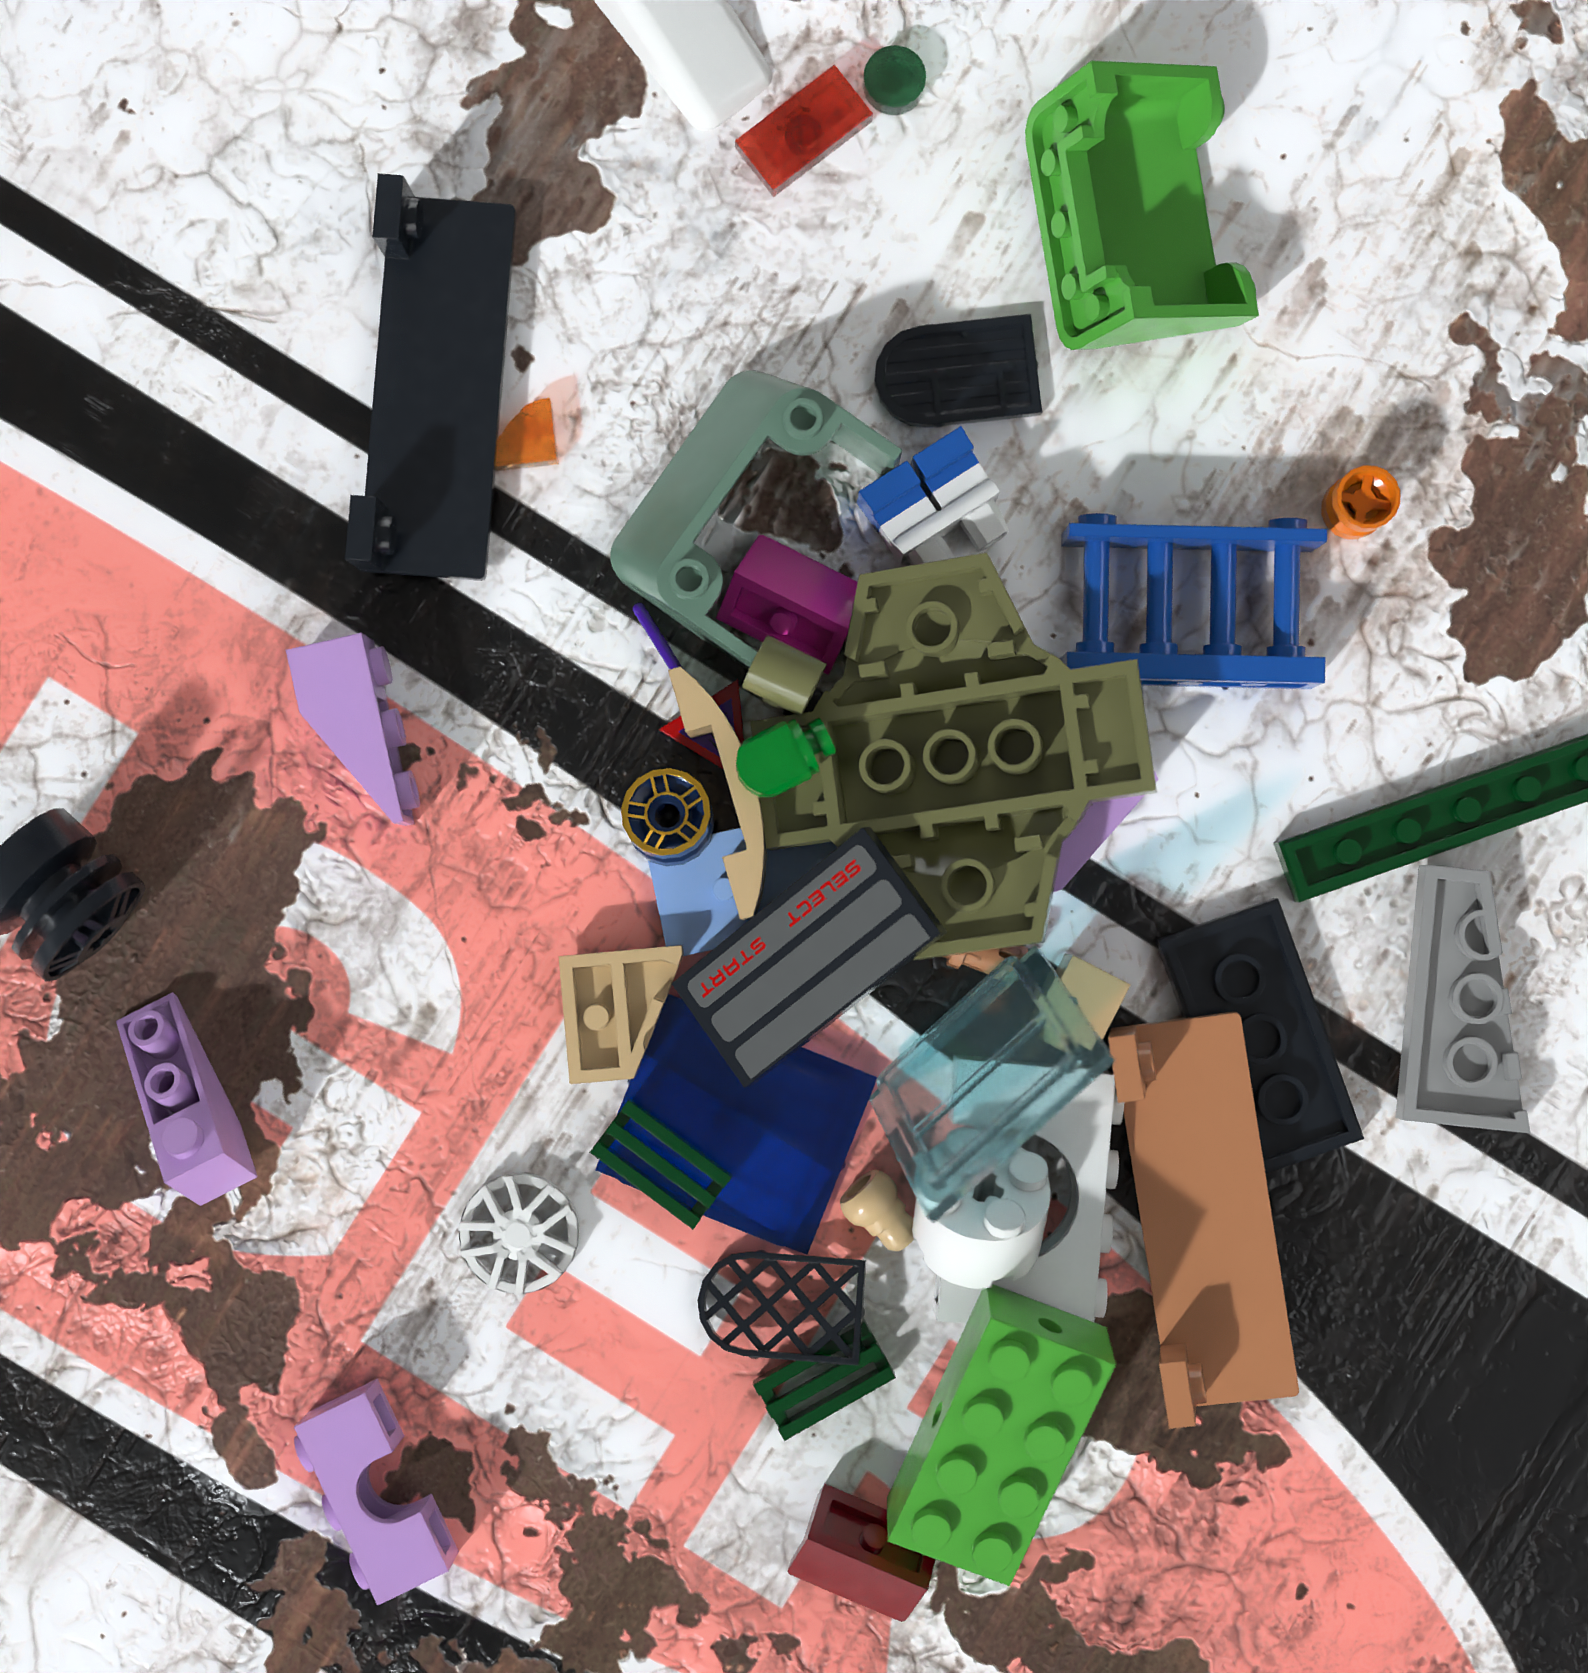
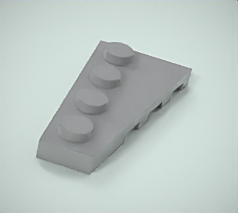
(1456, 1022)

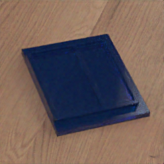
(775, 1138)

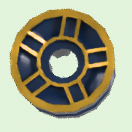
(650, 799)

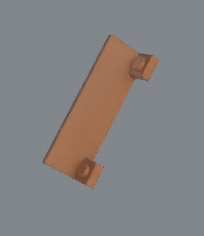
(1204, 1213)

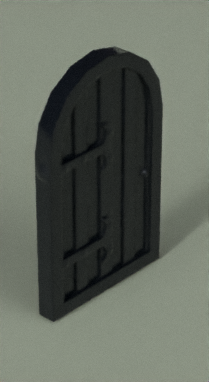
(960, 372)

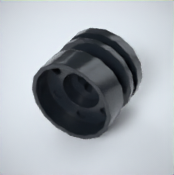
(59, 897)

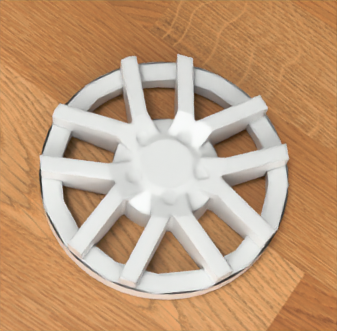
(518, 1233)

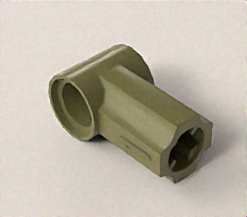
(783, 676)

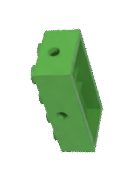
(999, 1434)

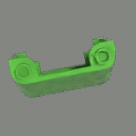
(1129, 206)

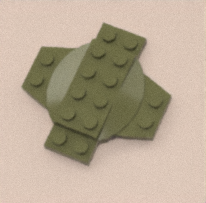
(964, 750)

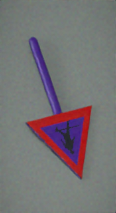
(727, 699)

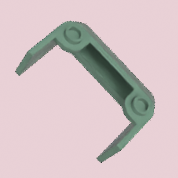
(657, 544)

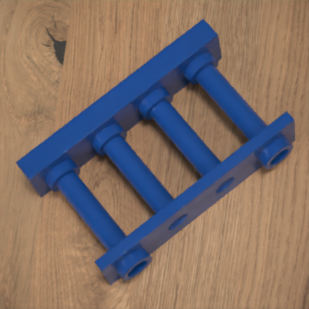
(1222, 659)

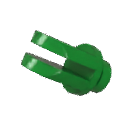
(782, 757)

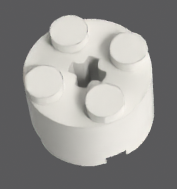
(992, 1228)

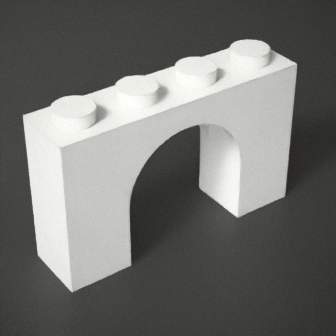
(1070, 1256)

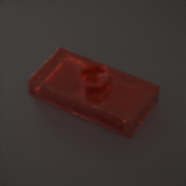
(804, 130)

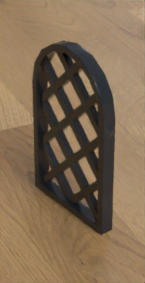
(807, 1354)

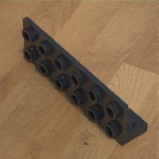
(434, 385)

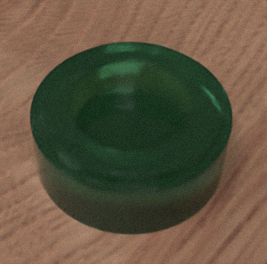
(894, 80)

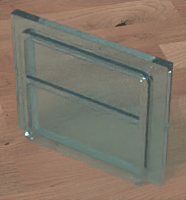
(986, 1079)

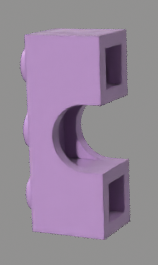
(389, 1542)

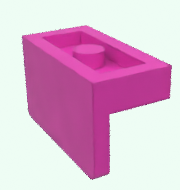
(791, 600)

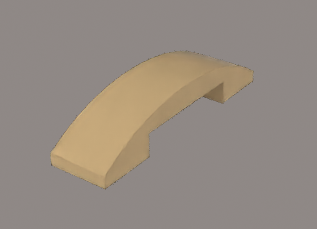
(703, 716)

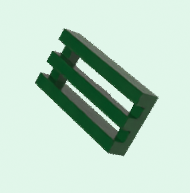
(704, 1196)
(832, 1403)

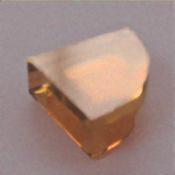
(528, 438)

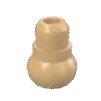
(876, 1207)

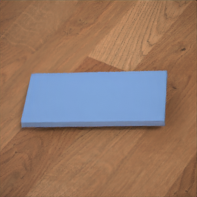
(697, 897)

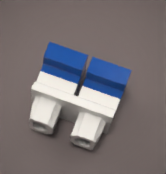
(932, 498)

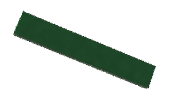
(1435, 820)

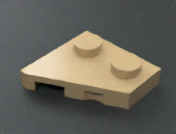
(613, 1008)

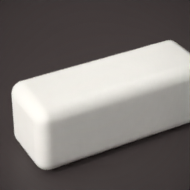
(694, 53)

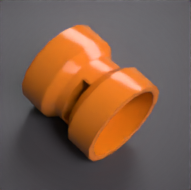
(1372, 497)

